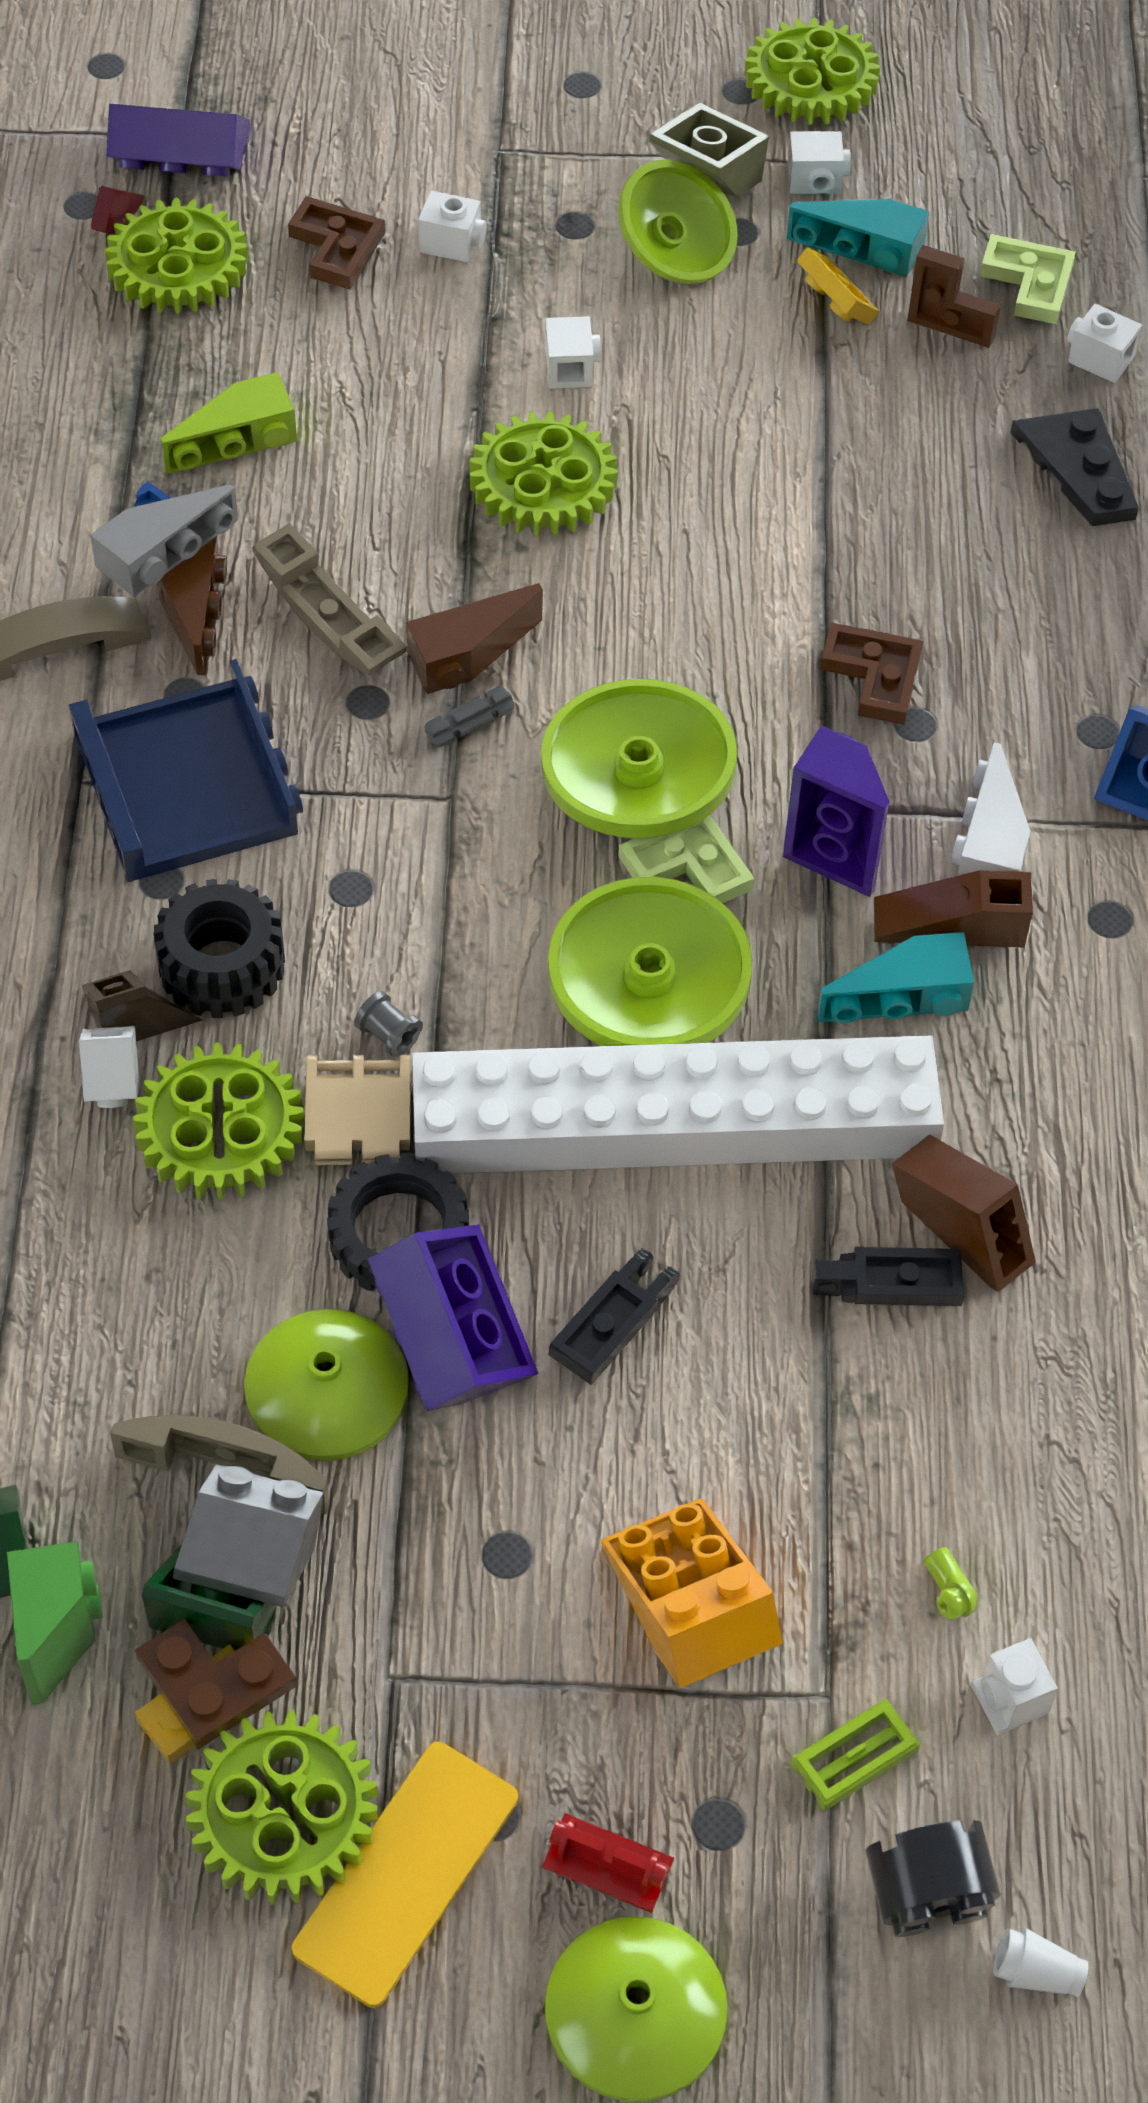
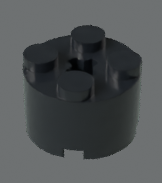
(933, 1875)

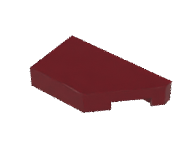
(112, 206)

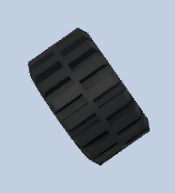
(212, 916)

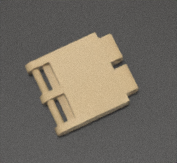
(357, 1109)

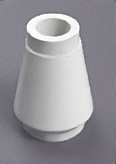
(1038, 1964)

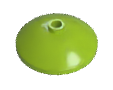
(685, 207)
(333, 1410)
(629, 2047)

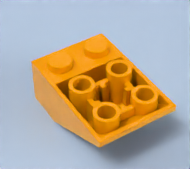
(694, 1592)

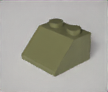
(715, 145)

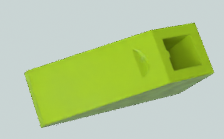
(235, 423)

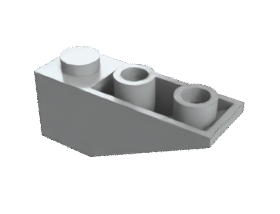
(157, 536)

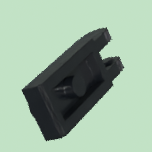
(611, 1318)

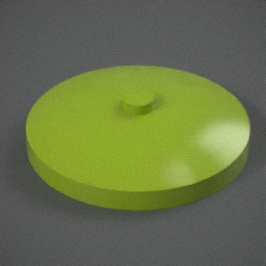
(639, 758)
(649, 964)

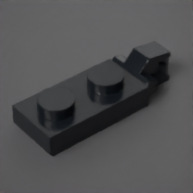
(893, 1276)

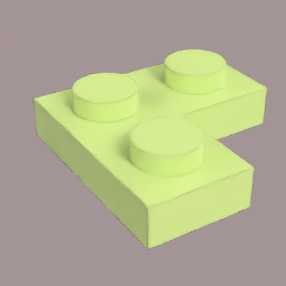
(1036, 267)
(698, 852)

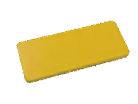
(408, 1875)

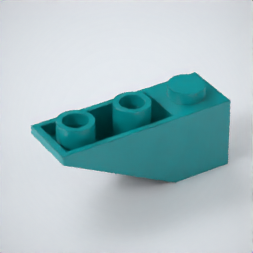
(866, 231)
(910, 979)

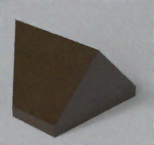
(127, 1002)

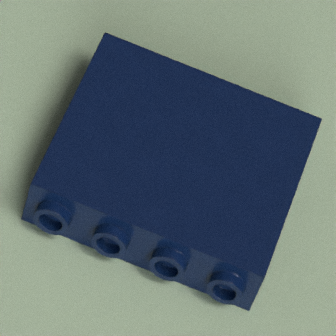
(187, 776)

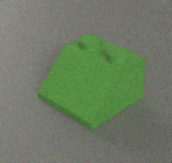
(52, 1613)

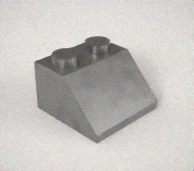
(249, 1535)

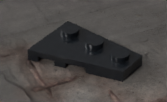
(1084, 462)

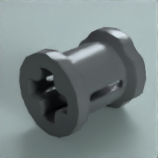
(388, 1024)

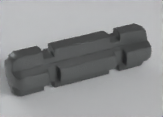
(469, 716)

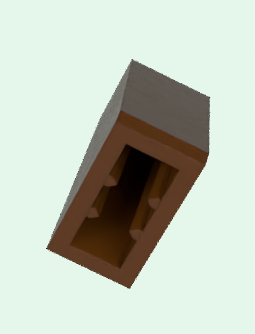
(967, 1209)

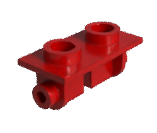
(607, 1862)

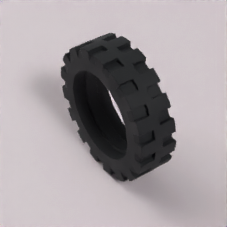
(381, 1179)

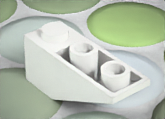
(995, 821)

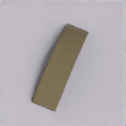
(323, 605)
(70, 625)
(157, 1438)

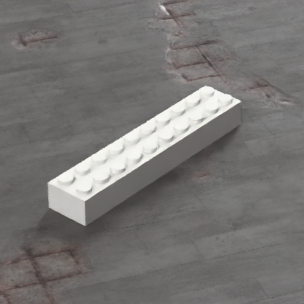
(675, 1104)

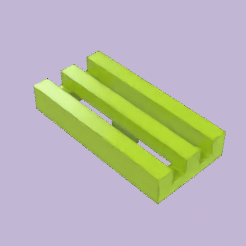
(816, 1781)

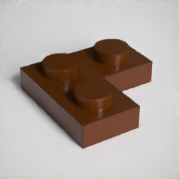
(344, 239)
(941, 305)
(880, 658)
(210, 1694)

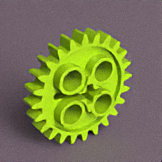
(812, 70)
(176, 255)
(543, 473)
(168, 1122)
(239, 1837)

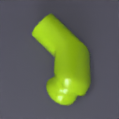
(957, 1593)

